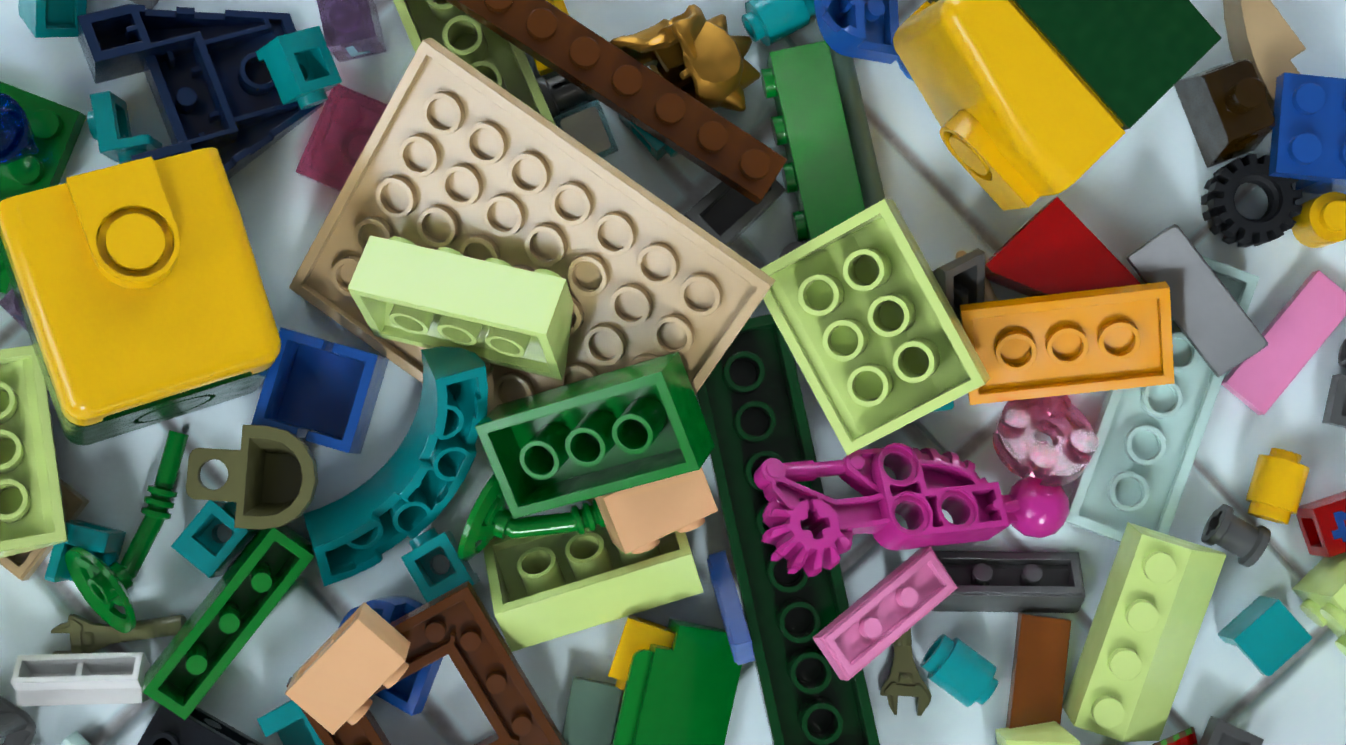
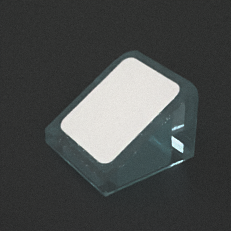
(588, 127)

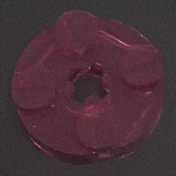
(1058, 418)

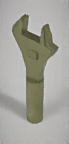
(90, 636)
(904, 677)

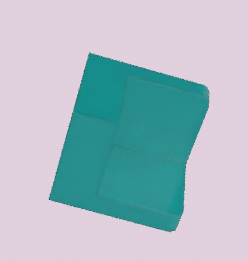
(52, 17)
(94, 538)
(1266, 634)
(290, 725)

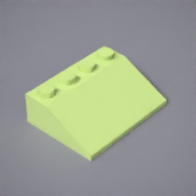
(871, 326)
(29, 471)

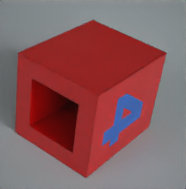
(1324, 525)

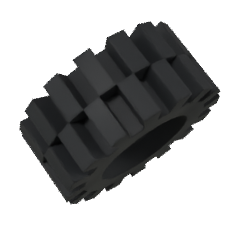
(1226, 216)

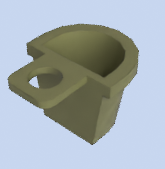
(268, 478)

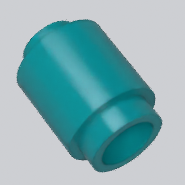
(776, 19)
(960, 671)

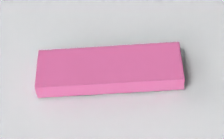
(1291, 341)
(884, 613)

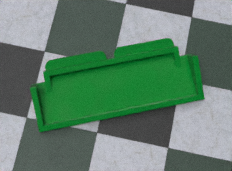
(680, 691)

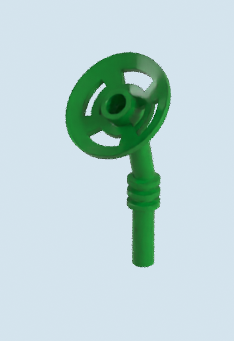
(493, 518)
(106, 584)

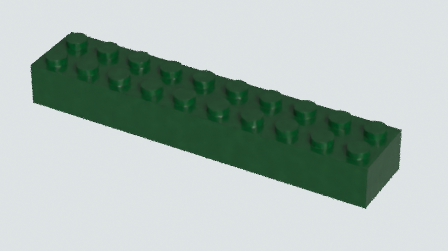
(752, 416)

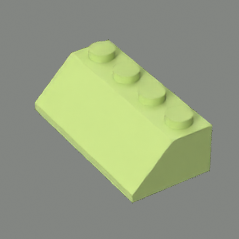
(466, 303)
(577, 581)
(1142, 635)

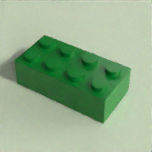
(596, 436)

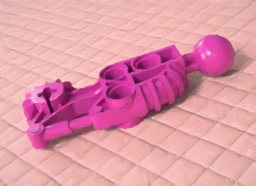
(815, 528)

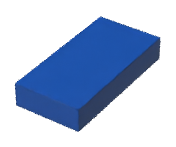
(730, 608)

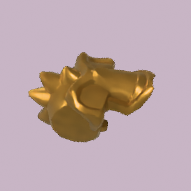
(696, 57)

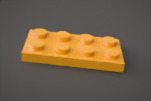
(1072, 342)

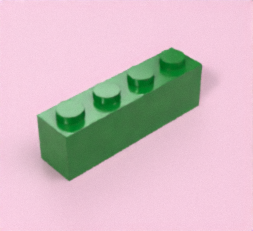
(814, 138)
(227, 619)

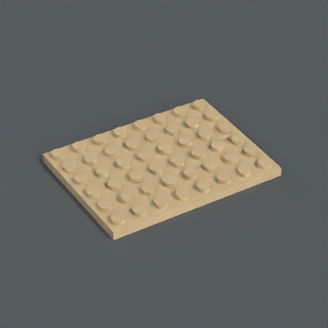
(497, 180)

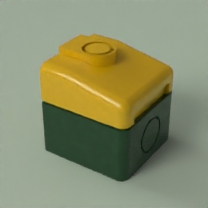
(1044, 84)
(139, 293)

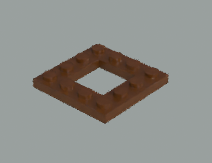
(463, 629)

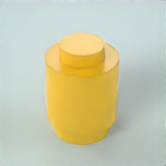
(1321, 220)
(1277, 486)

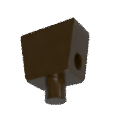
(1226, 110)

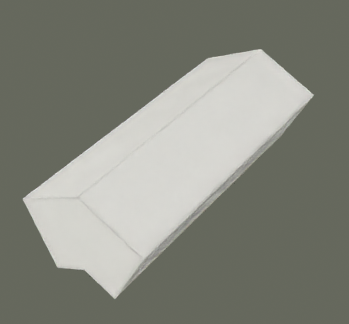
(80, 679)

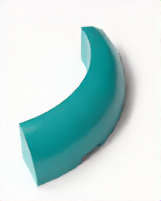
(418, 476)

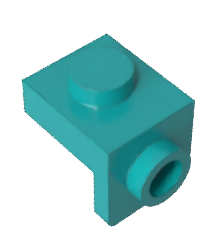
(112, 129)

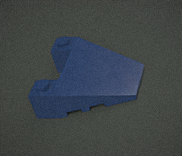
(200, 75)

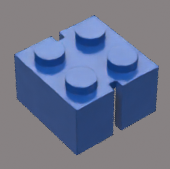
(321, 391)

